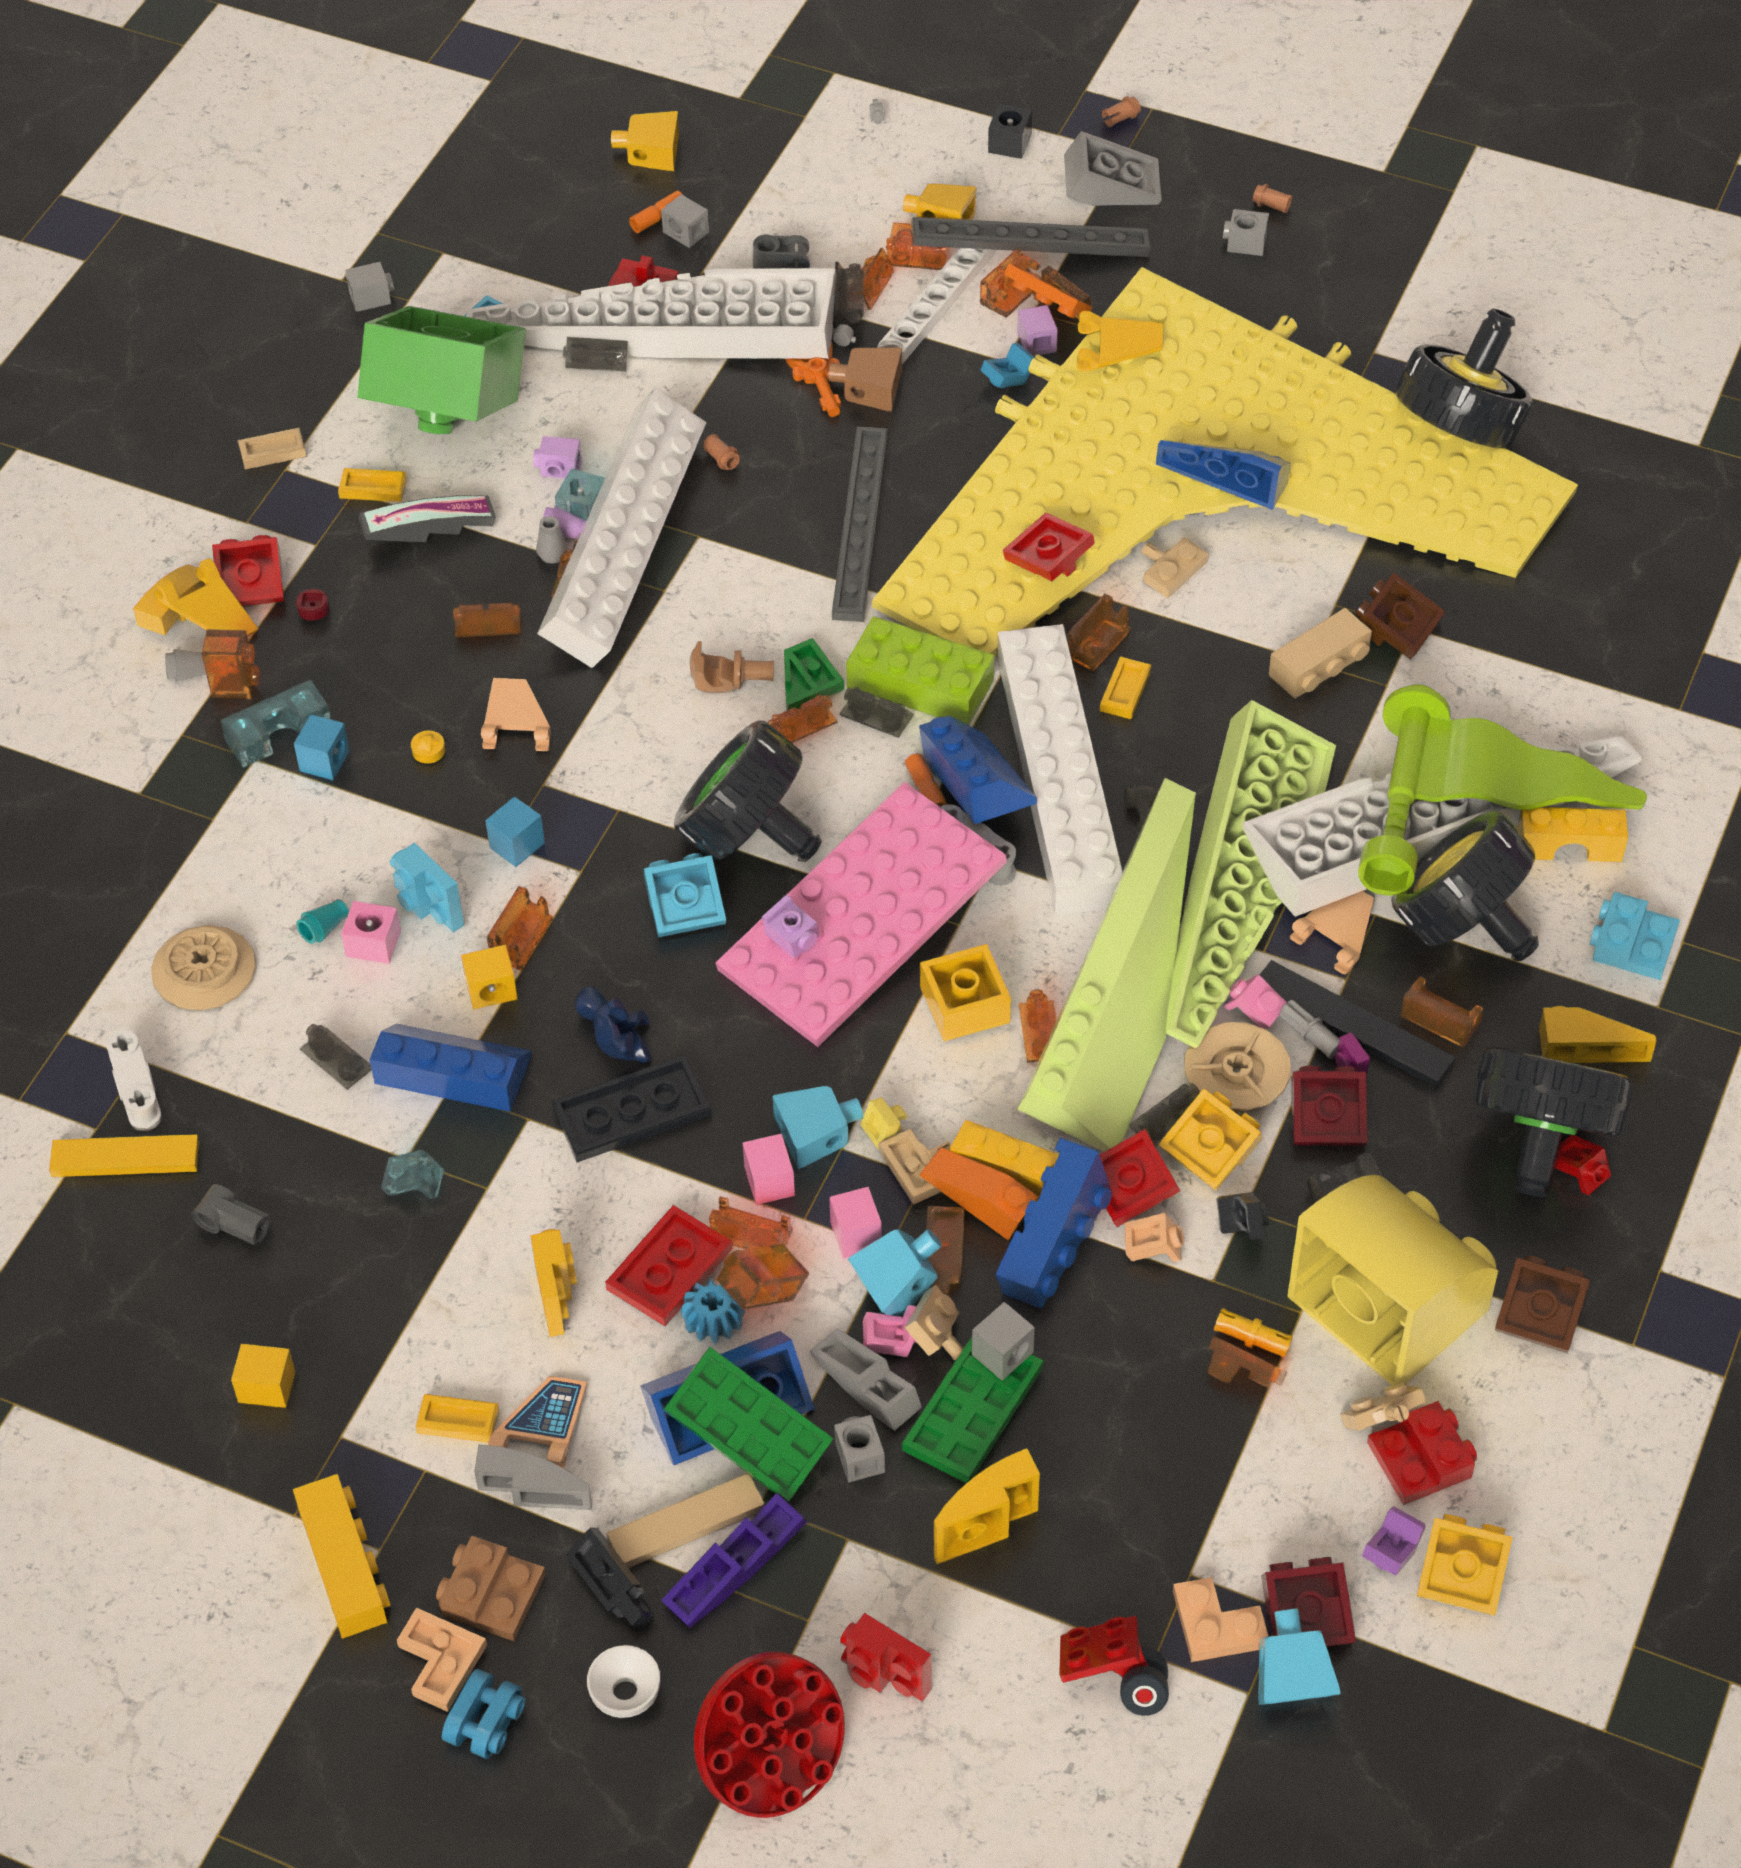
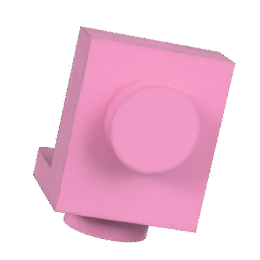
(1256, 1000)
(887, 1333)

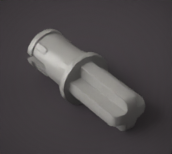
(1310, 1028)

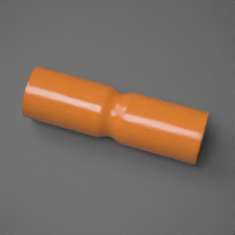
(651, 214)
(924, 779)

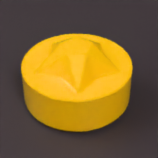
(428, 747)

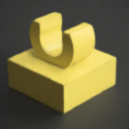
(881, 1121)

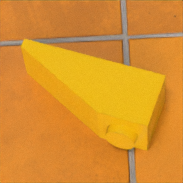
(1587, 1037)

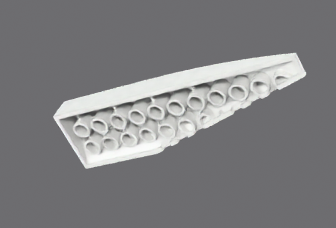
(702, 316)

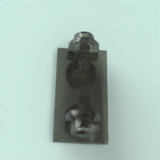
(846, 305)
(595, 354)
(875, 713)
(334, 1056)
(1166, 1113)

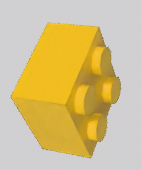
(965, 992)

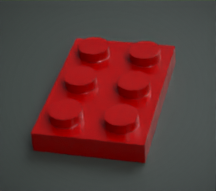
(668, 1265)

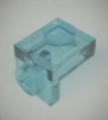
(412, 1172)

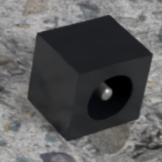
(1010, 131)

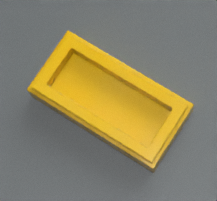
(372, 485)
(1125, 688)
(457, 1418)

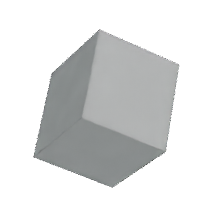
(1003, 1341)

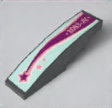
(417, 518)

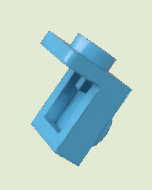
(1009, 370)

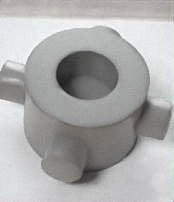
(876, 111)
(843, 335)

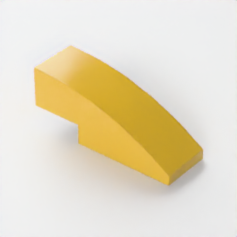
(156, 616)

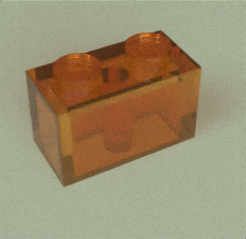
(229, 664)
(762, 1276)

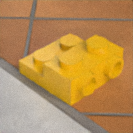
(1211, 1138)
(554, 1276)
(1465, 1564)

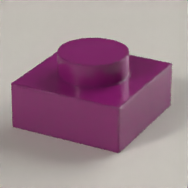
(1352, 1054)

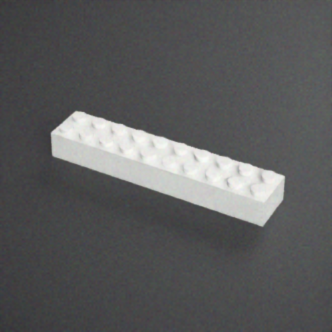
(622, 529)
(1059, 768)

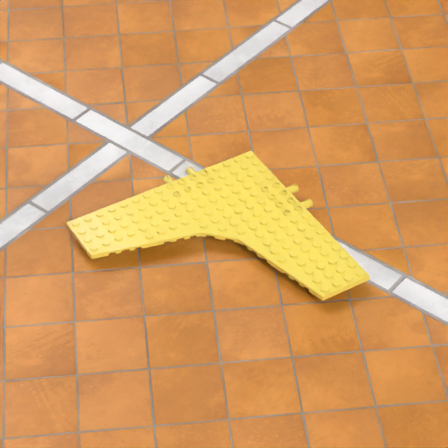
(1220, 382)

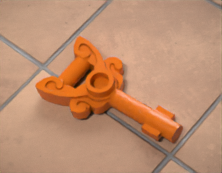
(816, 372)

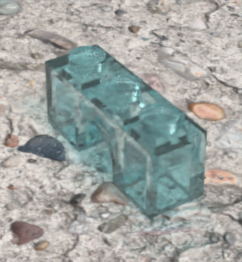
(249, 729)

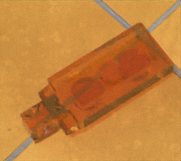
(948, 1226)

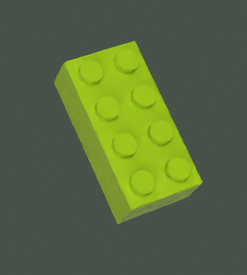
(920, 670)

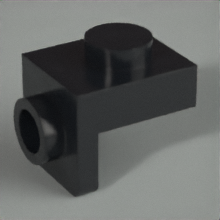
(1242, 1213)

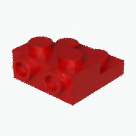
(251, 569)
(1423, 1453)
(881, 1655)

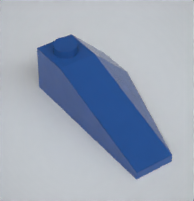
(1236, 471)

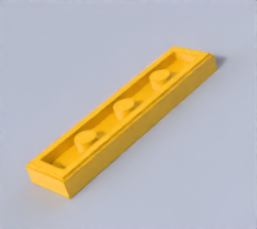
(124, 1155)

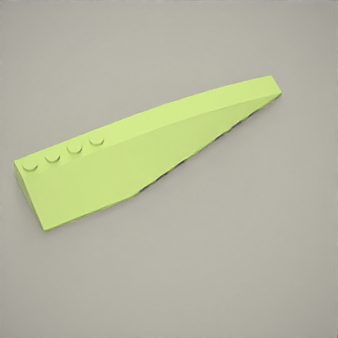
(1229, 897)
(1120, 998)

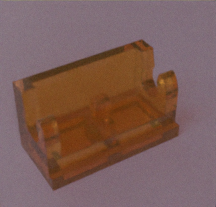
(997, 288)
(1097, 633)
(520, 927)
(1440, 1014)
(748, 1229)

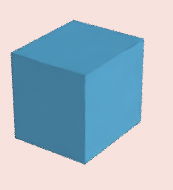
(321, 747)
(515, 831)

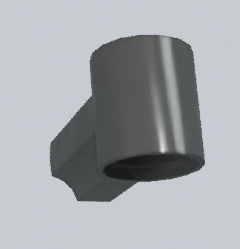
(224, 1212)

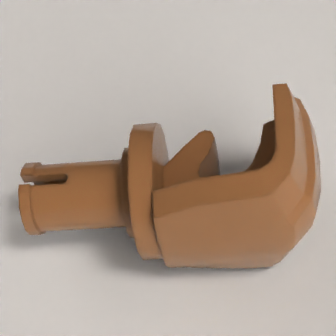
(722, 675)

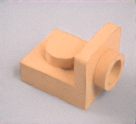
(1153, 1237)

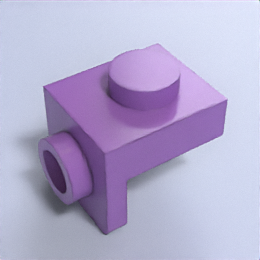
(1394, 1541)

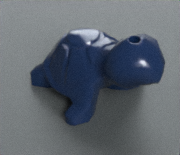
(614, 1025)

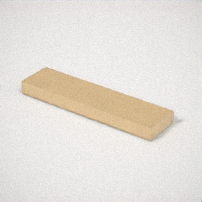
(686, 1521)

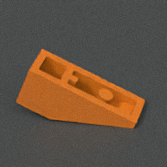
(980, 1190)

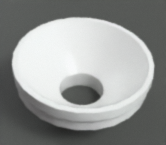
(618, 1666)

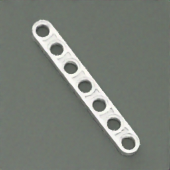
(935, 309)

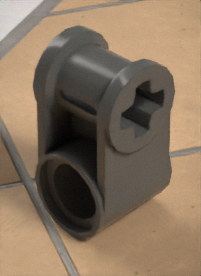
(779, 252)

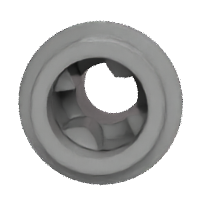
(550, 540)
(184, 664)

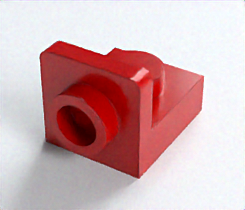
(1583, 1161)

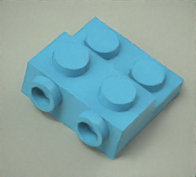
(426, 887)
(684, 895)
(1633, 936)

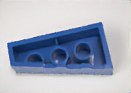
(1055, 1224)

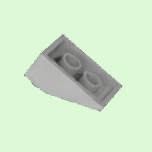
(1110, 173)

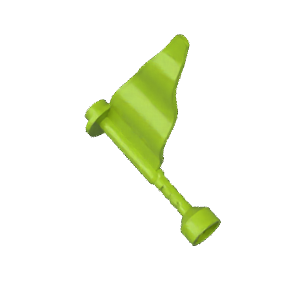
(1469, 759)

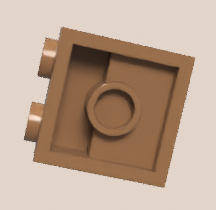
(489, 1588)

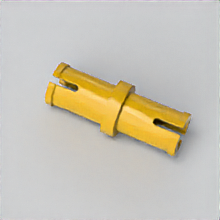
(1253, 1332)

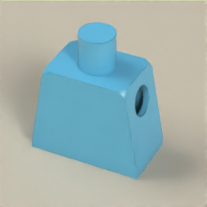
(814, 1122)
(897, 1269)
(1294, 1663)

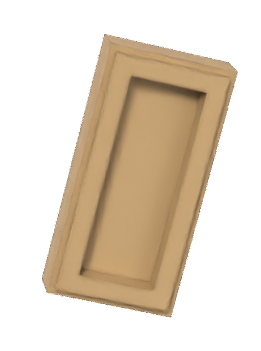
(272, 448)

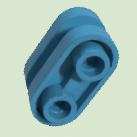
(491, 1732)

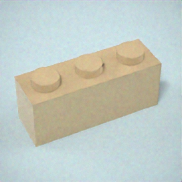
(1320, 653)

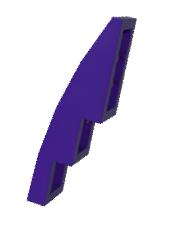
(734, 1561)

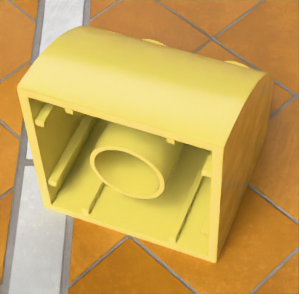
(1388, 1276)

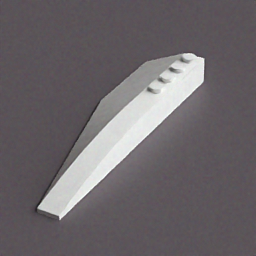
(1317, 844)

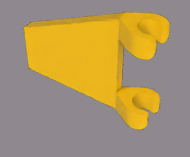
(1118, 340)
(210, 605)

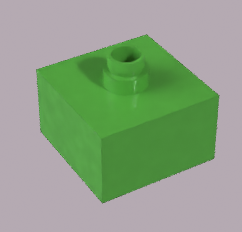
(441, 365)

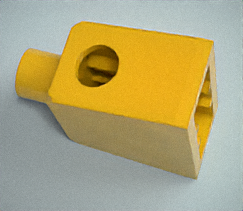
(650, 140)
(943, 202)

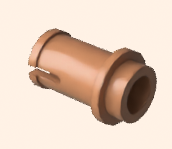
(1127, 108)
(1272, 198)
(726, 456)

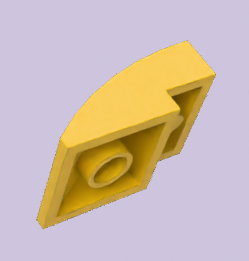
(986, 1505)

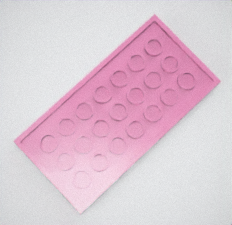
(872, 909)

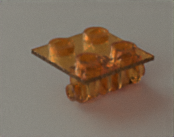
(904, 254)

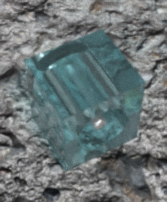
(578, 493)

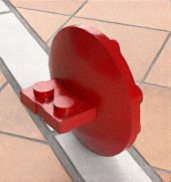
(769, 1734)

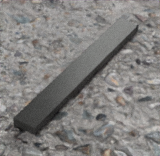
(1030, 237)
(860, 524)

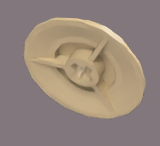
(203, 967)
(1243, 1046)

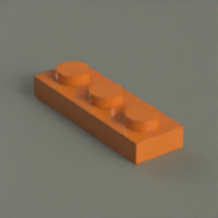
(1045, 291)

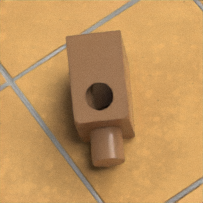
(870, 376)

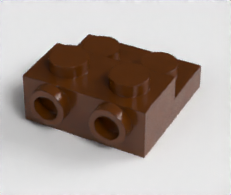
(1399, 615)
(1542, 1303)

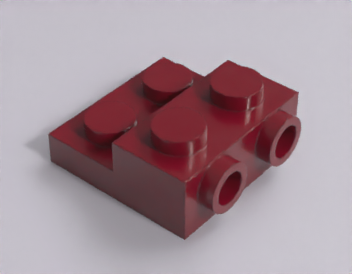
(1329, 1106)
(1317, 1593)

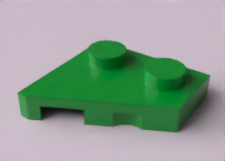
(809, 674)

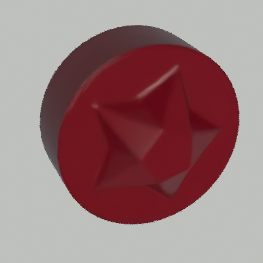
(312, 604)

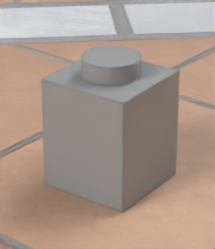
(369, 286)

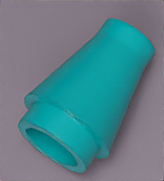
(321, 921)

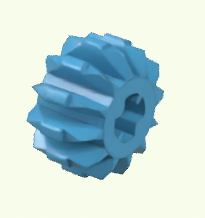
(711, 1312)

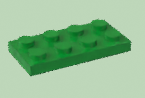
(968, 1414)
(748, 1424)

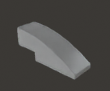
(867, 1378)
(530, 1479)

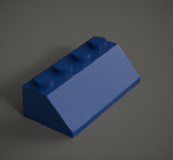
(973, 769)
(449, 1066)
(767, 1360)

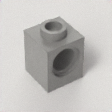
(685, 221)
(1246, 232)
(863, 1461)

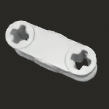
(134, 1080)

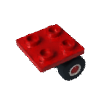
(1117, 1649)

